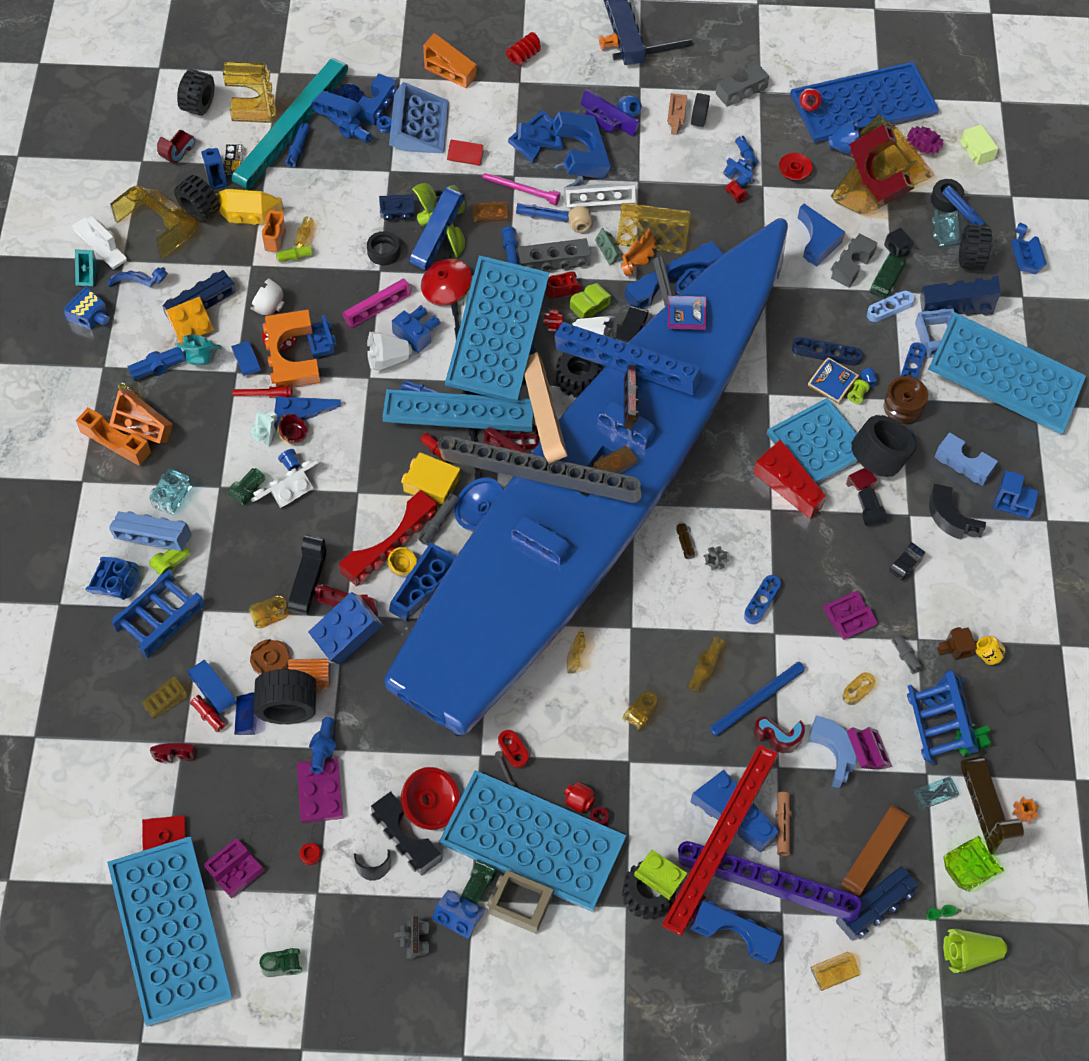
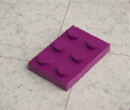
(320, 792)

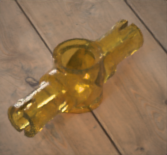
(703, 672)

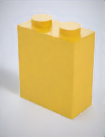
(431, 477)

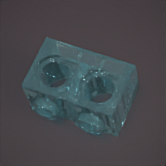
(174, 493)

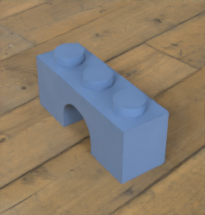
(976, 469)

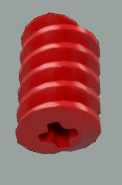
(524, 49)

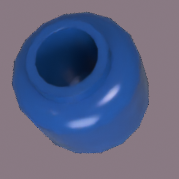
(630, 105)

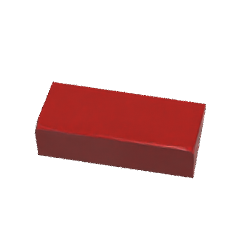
(465, 152)

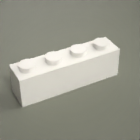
(599, 194)

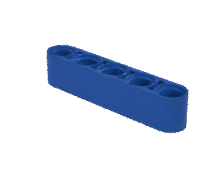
(436, 228)

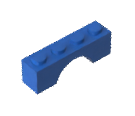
(760, 941)

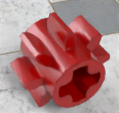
(553, 320)

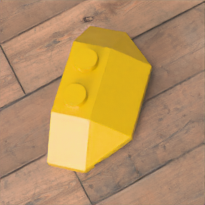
(247, 206)

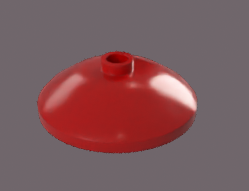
(446, 282)
(440, 793)

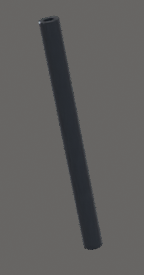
(658, 48)

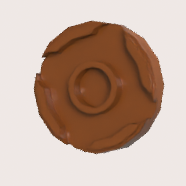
(269, 656)

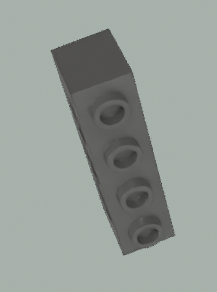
(555, 255)

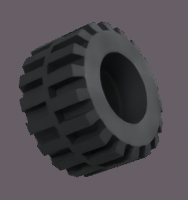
(195, 92)
(197, 198)
(975, 246)
(573, 383)
(640, 904)

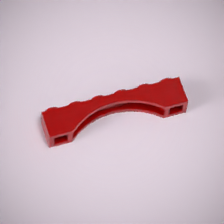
(361, 563)

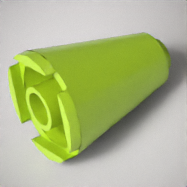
(972, 949)

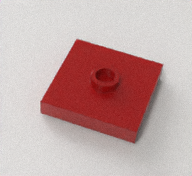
(162, 831)

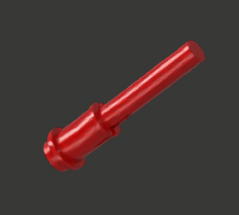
(272, 392)

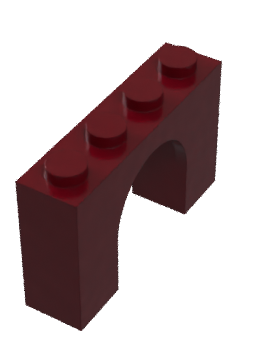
(865, 151)

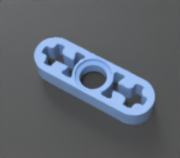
(894, 300)

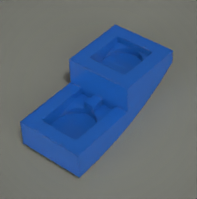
(246, 358)

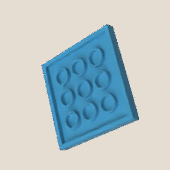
(818, 440)

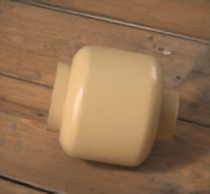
(580, 219)

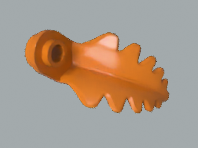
(639, 253)

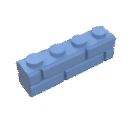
(150, 530)

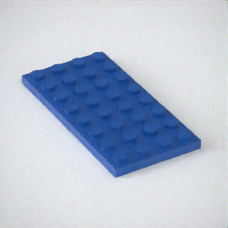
(892, 92)

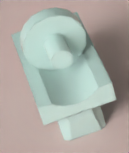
(264, 427)

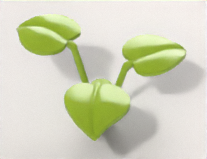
(427, 198)

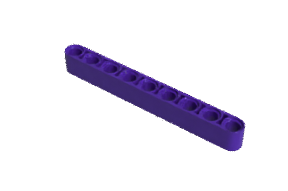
(779, 879)

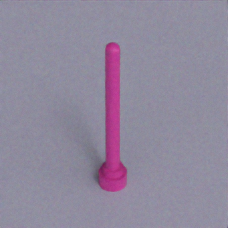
(551, 196)

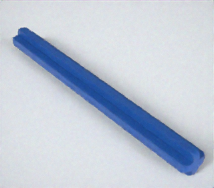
(757, 698)

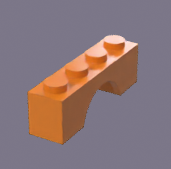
(128, 446)

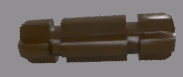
(685, 541)

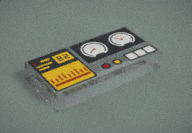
(233, 157)

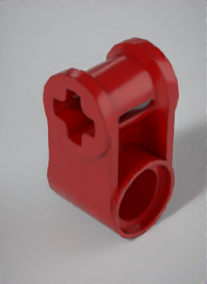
(561, 285)

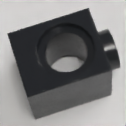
(898, 243)

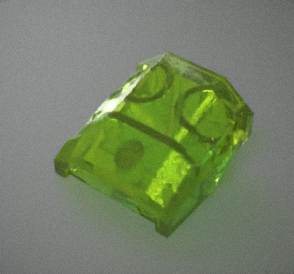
(971, 864)

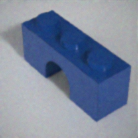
(372, 108)

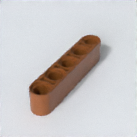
(875, 851)

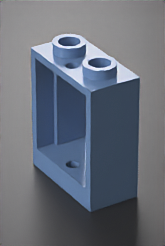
(930, 318)

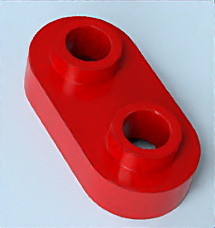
(513, 750)

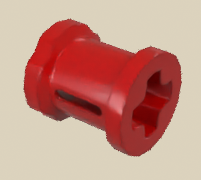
(736, 191)

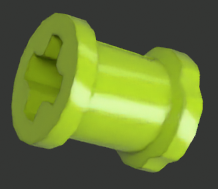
(858, 392)

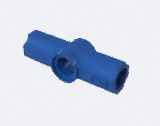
(156, 363)

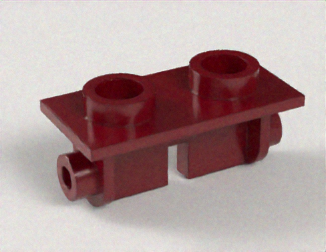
(328, 595)

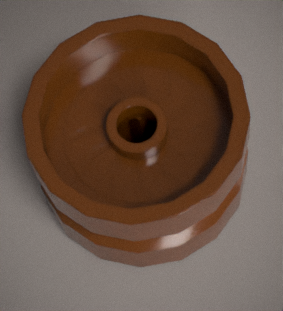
(905, 399)

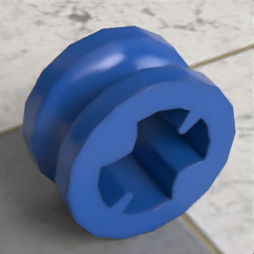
(380, 124)

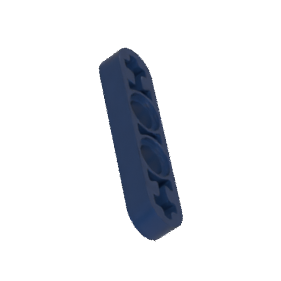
(827, 347)

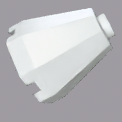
(602, 325)
(386, 350)

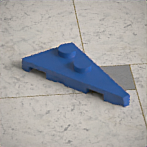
(303, 407)

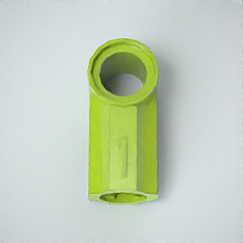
(169, 560)

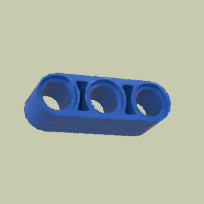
(335, 106)
(211, 687)

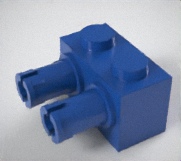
(408, 327)

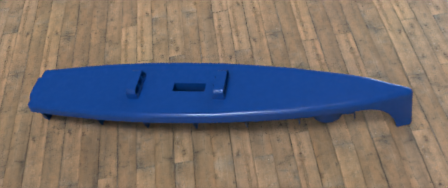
(549, 544)

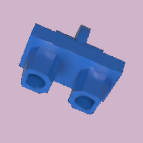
(741, 168)

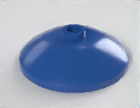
(475, 502)

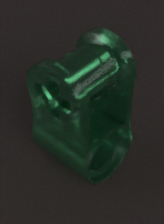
(283, 963)

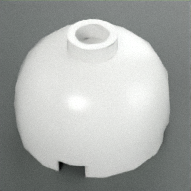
(268, 299)

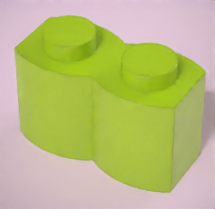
(590, 302)

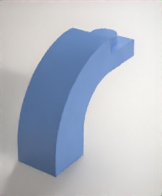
(837, 740)

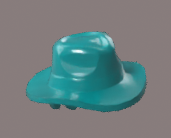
(197, 349)

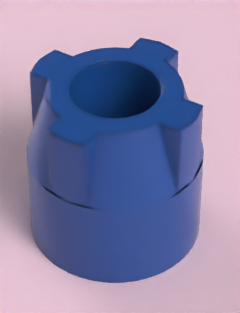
(869, 376)

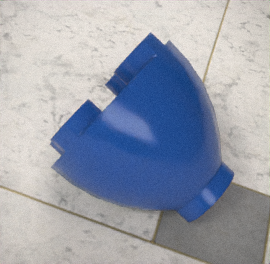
(844, 136)

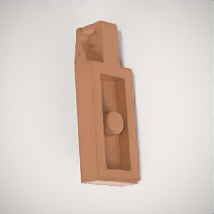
(676, 111)

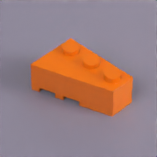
(448, 62)
(136, 416)

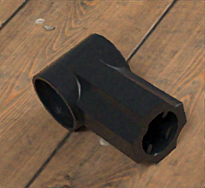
(872, 511)

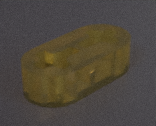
(861, 691)

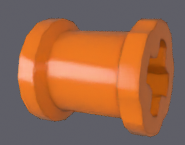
(608, 41)

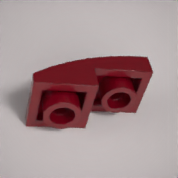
(166, 752)

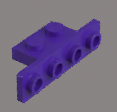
(608, 115)

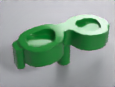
(946, 911)

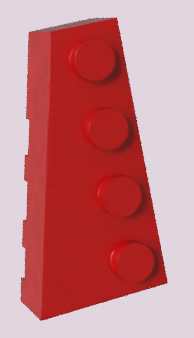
(789, 479)

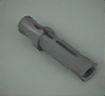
(442, 514)

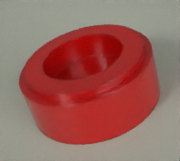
(310, 854)

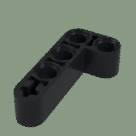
(308, 574)

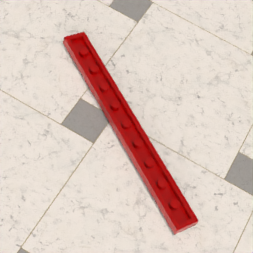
(719, 841)

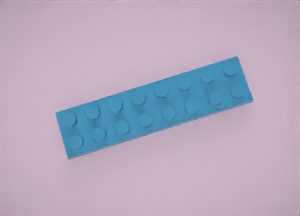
(457, 410)

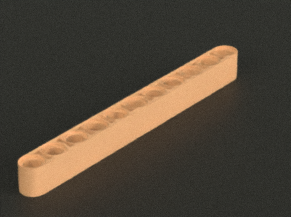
(544, 410)

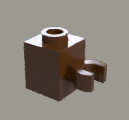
(959, 643)

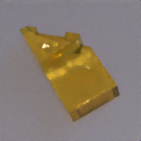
(577, 648)

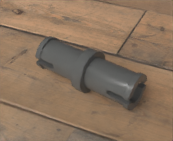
(906, 654)

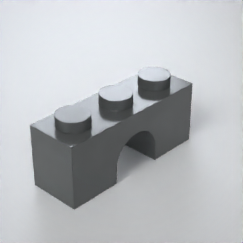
(731, 91)
(859, 249)

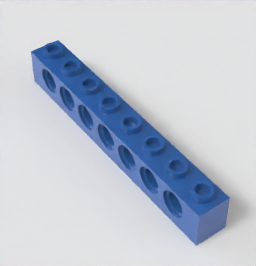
(619, 355)

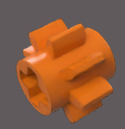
(1026, 804)

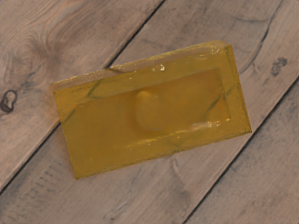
(835, 970)

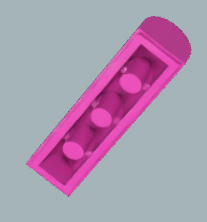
(376, 303)

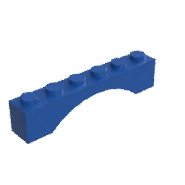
(643, 291)

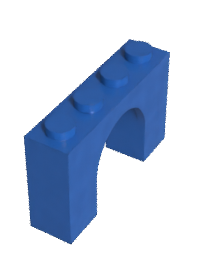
(585, 129)

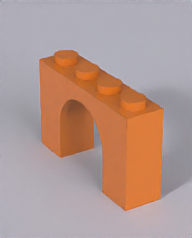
(280, 328)

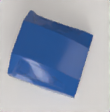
(115, 578)

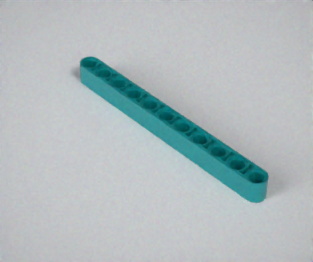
(288, 125)

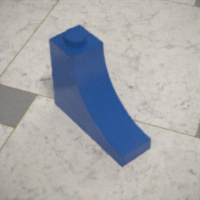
(823, 235)

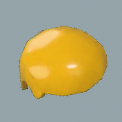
(401, 561)

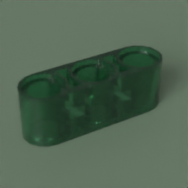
(887, 276)

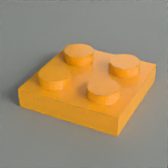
(189, 319)

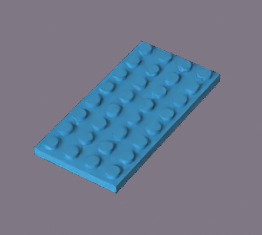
(497, 329)
(1007, 373)
(533, 839)
(169, 931)

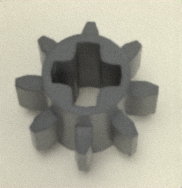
(714, 553)

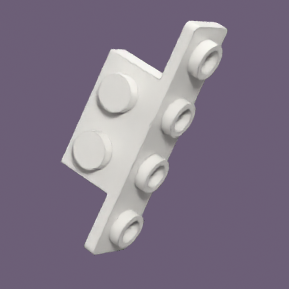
(100, 240)
(290, 487)

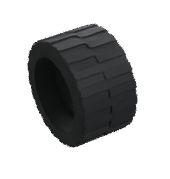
(883, 445)
(285, 696)

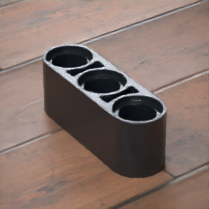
(632, 324)

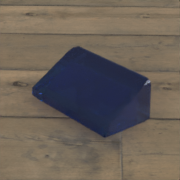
(245, 718)

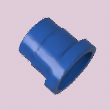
(289, 459)

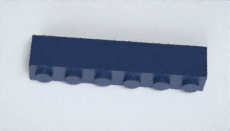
(627, 31)

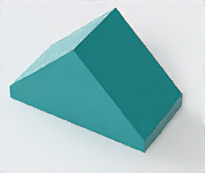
(85, 267)

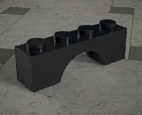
(420, 853)

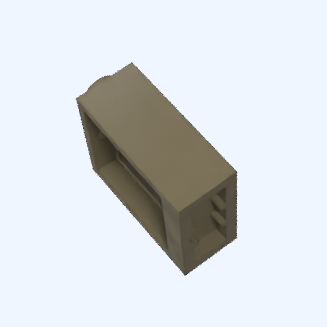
(528, 924)

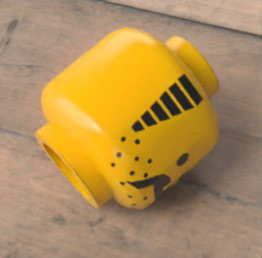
(990, 650)

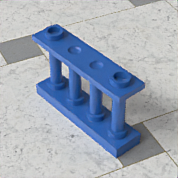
(163, 630)
(961, 722)

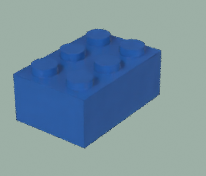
(345, 628)

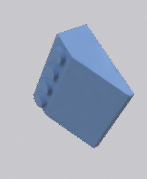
(418, 120)

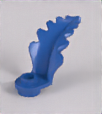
(140, 277)

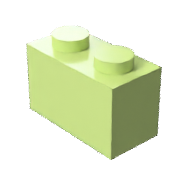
(979, 144)

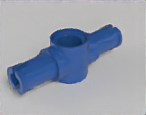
(352, 129)
(322, 745)

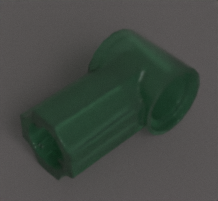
(243, 490)
(481, 876)

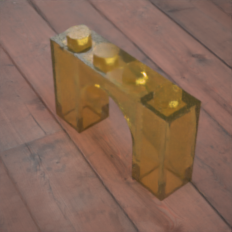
(257, 78)

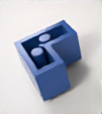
(1013, 497)

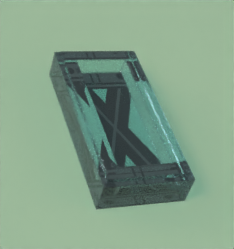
(935, 793)

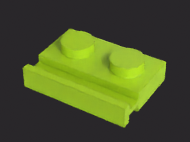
(660, 874)

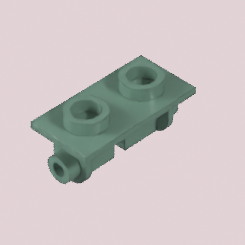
(607, 246)

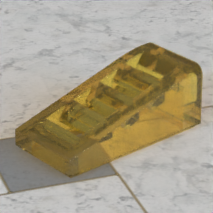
(166, 687)

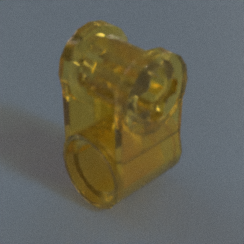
(266, 612)
(638, 712)

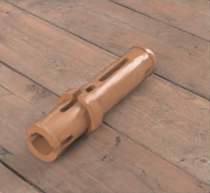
(783, 816)

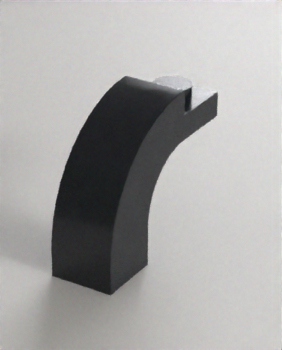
(948, 519)

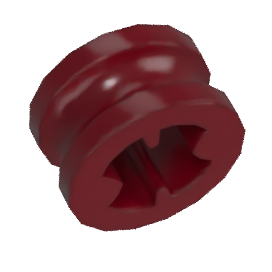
(604, 813)

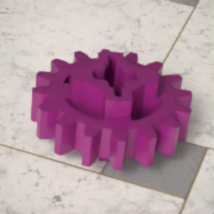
(925, 140)

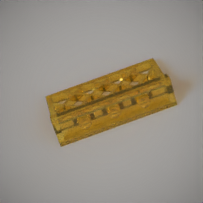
(641, 213)

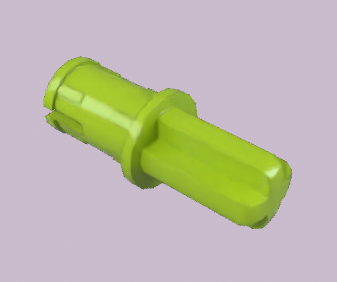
(294, 253)

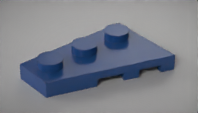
(529, 150)

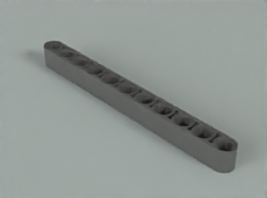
(531, 471)

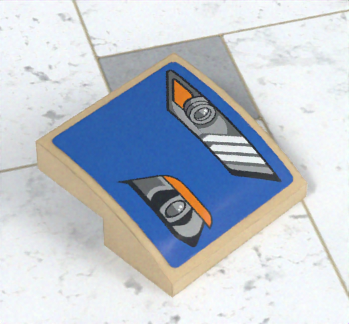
(833, 380)

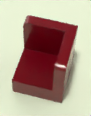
(862, 479)

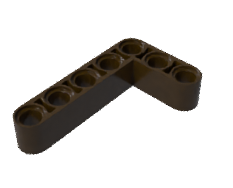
(999, 834)

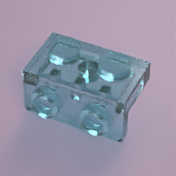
(946, 228)

